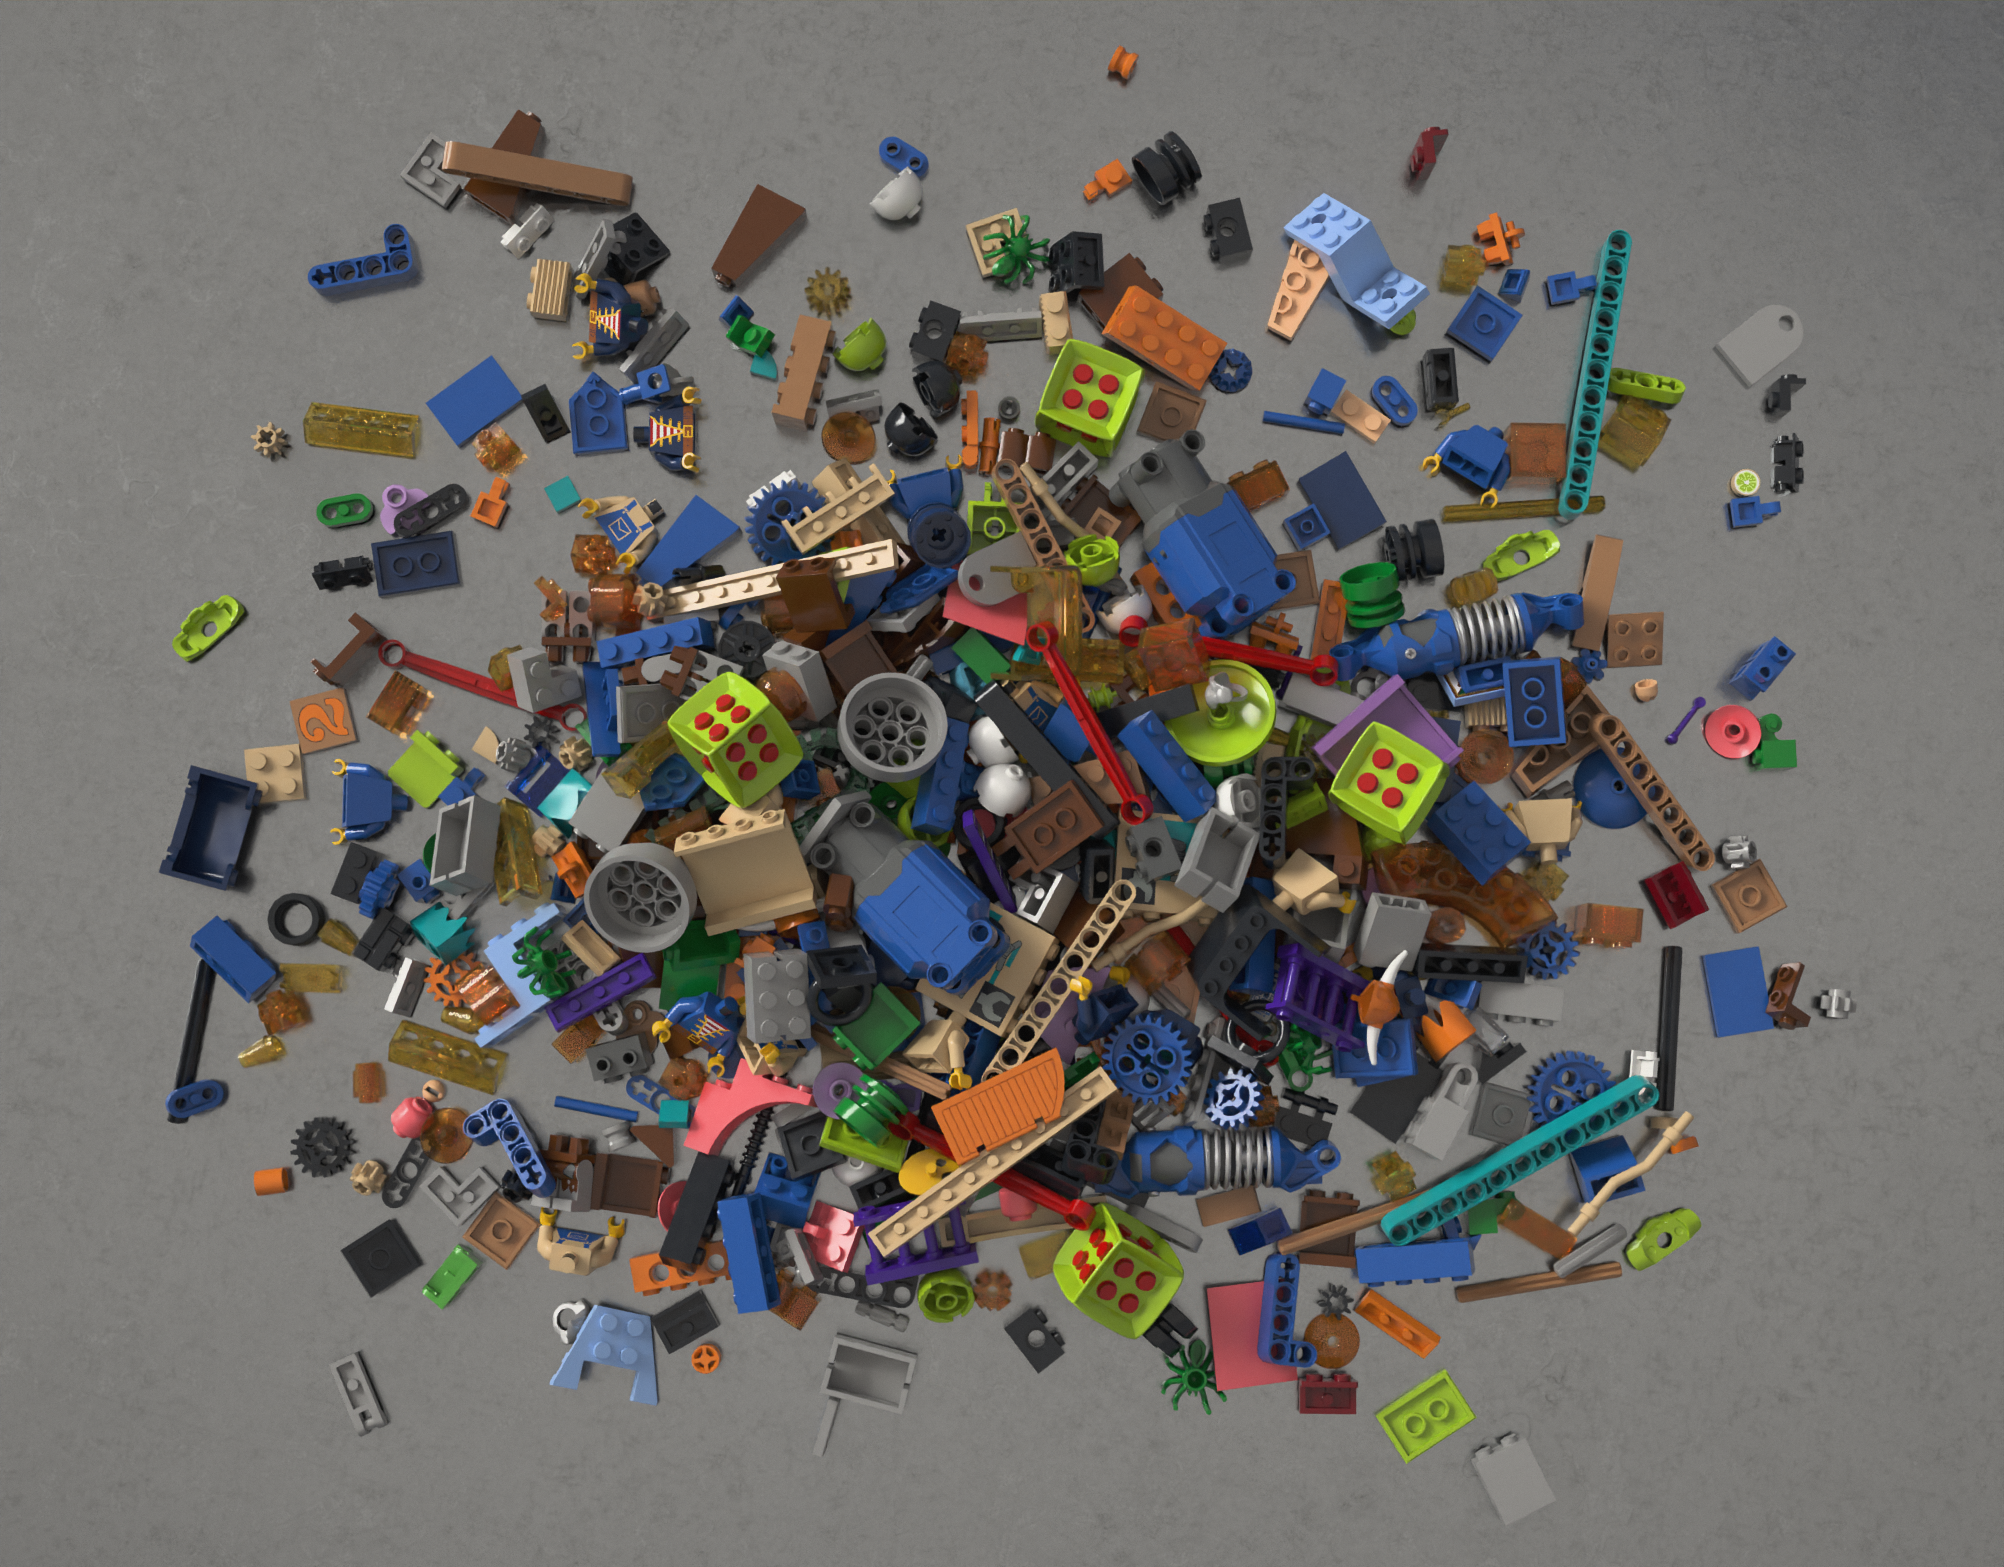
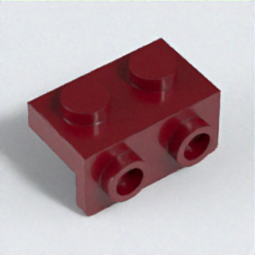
(1424, 151)
(1676, 894)
(1327, 1395)

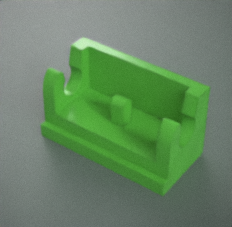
(451, 1277)

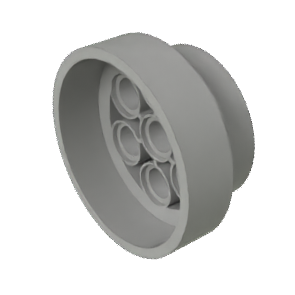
(896, 696)
(622, 916)

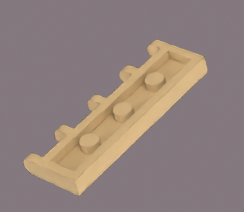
(840, 511)

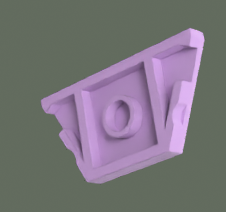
(1061, 1030)

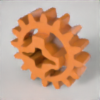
(443, 978)

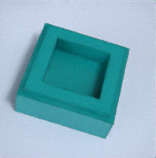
(562, 494)
(674, 1114)

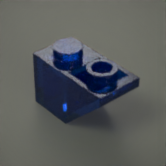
(1260, 1231)

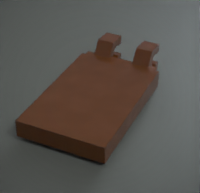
(1050, 829)

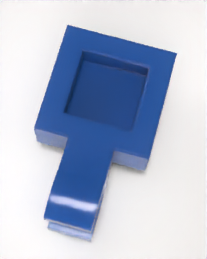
(1566, 287)
(1749, 511)
(460, 789)

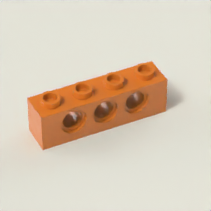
(1161, 604)
(646, 1281)

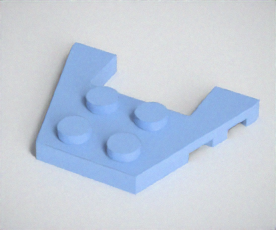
(614, 1340)

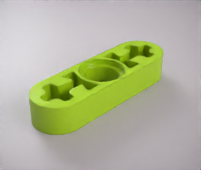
(1659, 387)

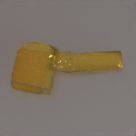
(1451, 413)

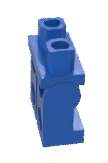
(1762, 668)

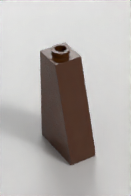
(521, 136)
(756, 235)

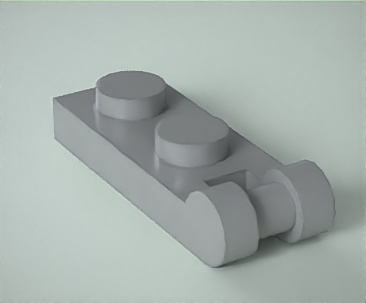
(357, 1393)

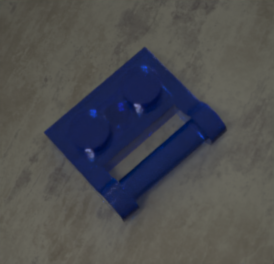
(543, 785)

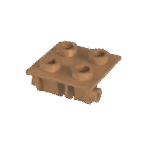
(1635, 639)

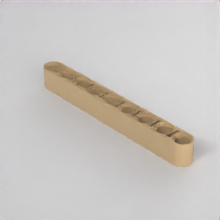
(1062, 971)

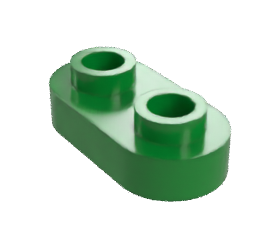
(345, 510)

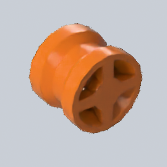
(1123, 62)
(706, 1363)

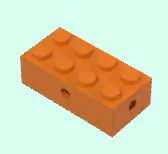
(1164, 338)

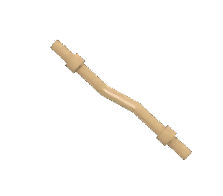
(1040, 488)
(1117, 951)
(1591, 1210)

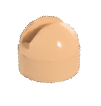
(1646, 689)
(437, 1086)

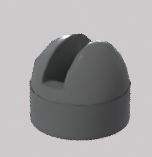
(1002, 407)

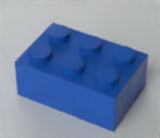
(1534, 701)
(1478, 833)

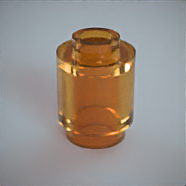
(367, 1082)

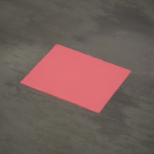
(1002, 620)
(1234, 1334)

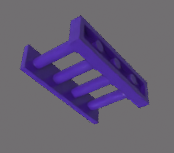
(1337, 980)
(907, 1263)

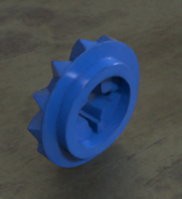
(1242, 374)

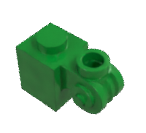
(1772, 752)
(1483, 1217)

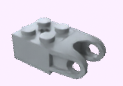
(1442, 1112)

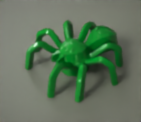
(1016, 249)
(543, 964)
(1306, 1045)
(1194, 1376)

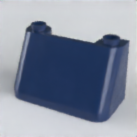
(211, 828)

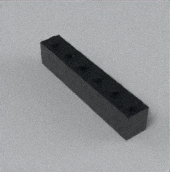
(1041, 1166)

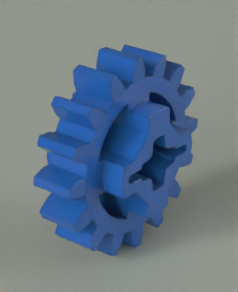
(378, 889)
(1553, 961)
(1227, 1087)

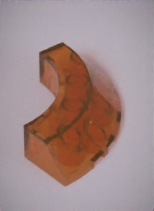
(1434, 874)

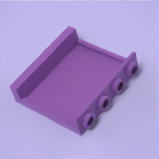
(1395, 708)

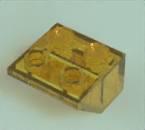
(1634, 428)

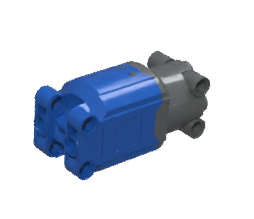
(1202, 538)
(912, 901)

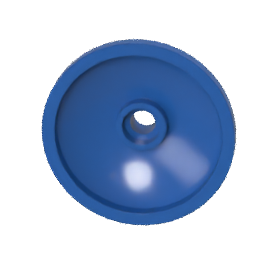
(1600, 801)

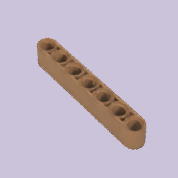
(537, 173)
(1042, 530)
(1662, 798)

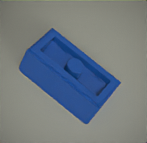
(1481, 675)

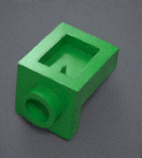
(749, 336)

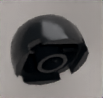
(937, 386)
(908, 432)

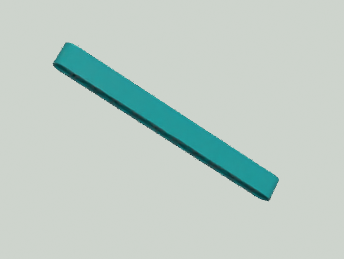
(1595, 361)
(1533, 1160)

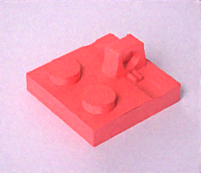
(832, 1236)

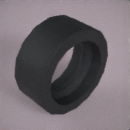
(974, 804)
(275, 913)

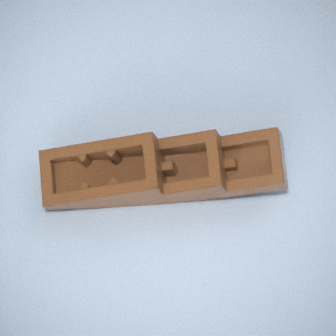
(1598, 591)
(1116, 1122)

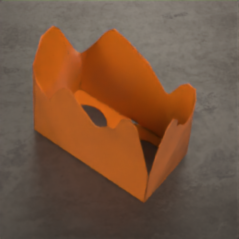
(1451, 1033)

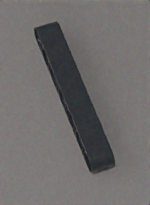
(1039, 749)

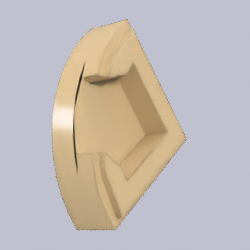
(487, 745)

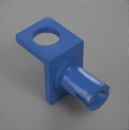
(645, 388)

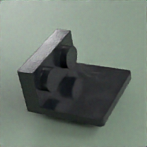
(639, 251)
(1077, 262)

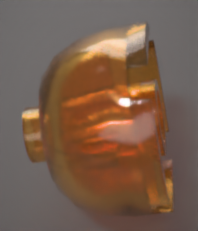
(783, 693)

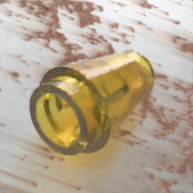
(337, 937)
(462, 1019)
(261, 1052)

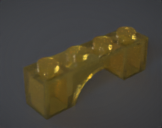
(636, 766)

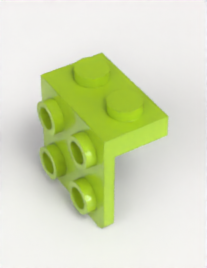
(425, 769)

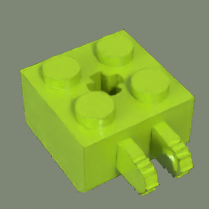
(983, 516)

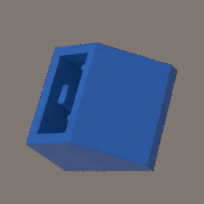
(1601, 1161)
(783, 1198)

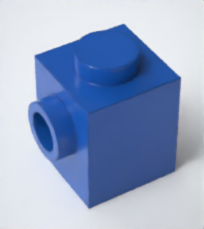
(1324, 392)
(417, 881)

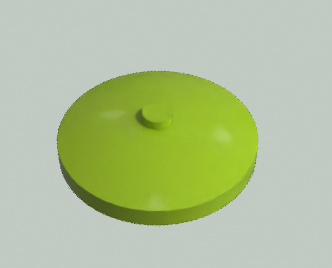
(1232, 729)

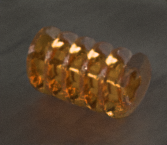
(1452, 919)

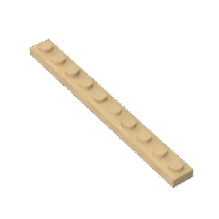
(762, 582)
(987, 1167)

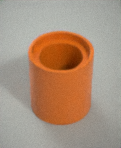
(271, 1181)

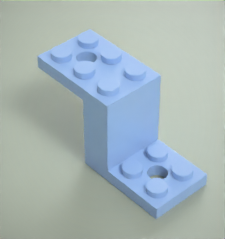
(1356, 260)
(500, 954)

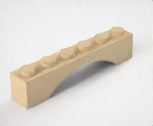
(993, 1224)

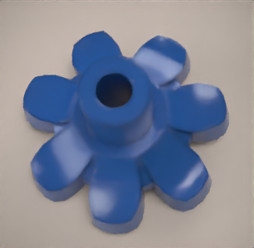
(1584, 667)

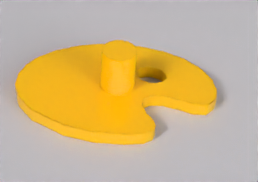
(922, 1173)

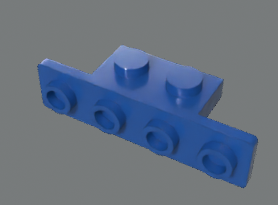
(602, 708)

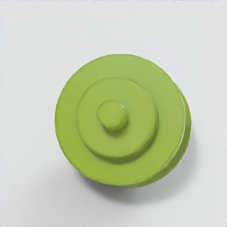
(1406, 324)
(1101, 697)

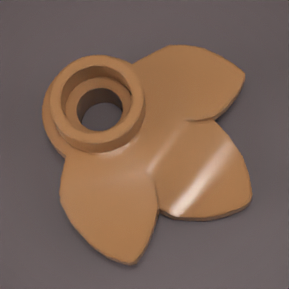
(644, 1024)

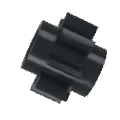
(541, 740)
(513, 1187)
(1343, 1299)

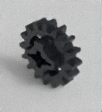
(324, 1136)

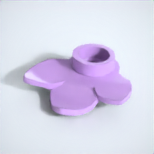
(391, 509)

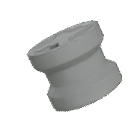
(618, 1136)

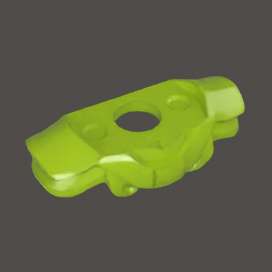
(1539, 547)
(191, 640)
(1299, 728)
(1645, 1250)

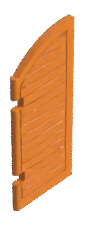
(1002, 1106)

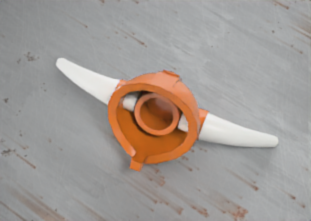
(787, 925)
(1379, 1004)

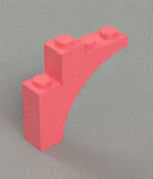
(727, 1105)

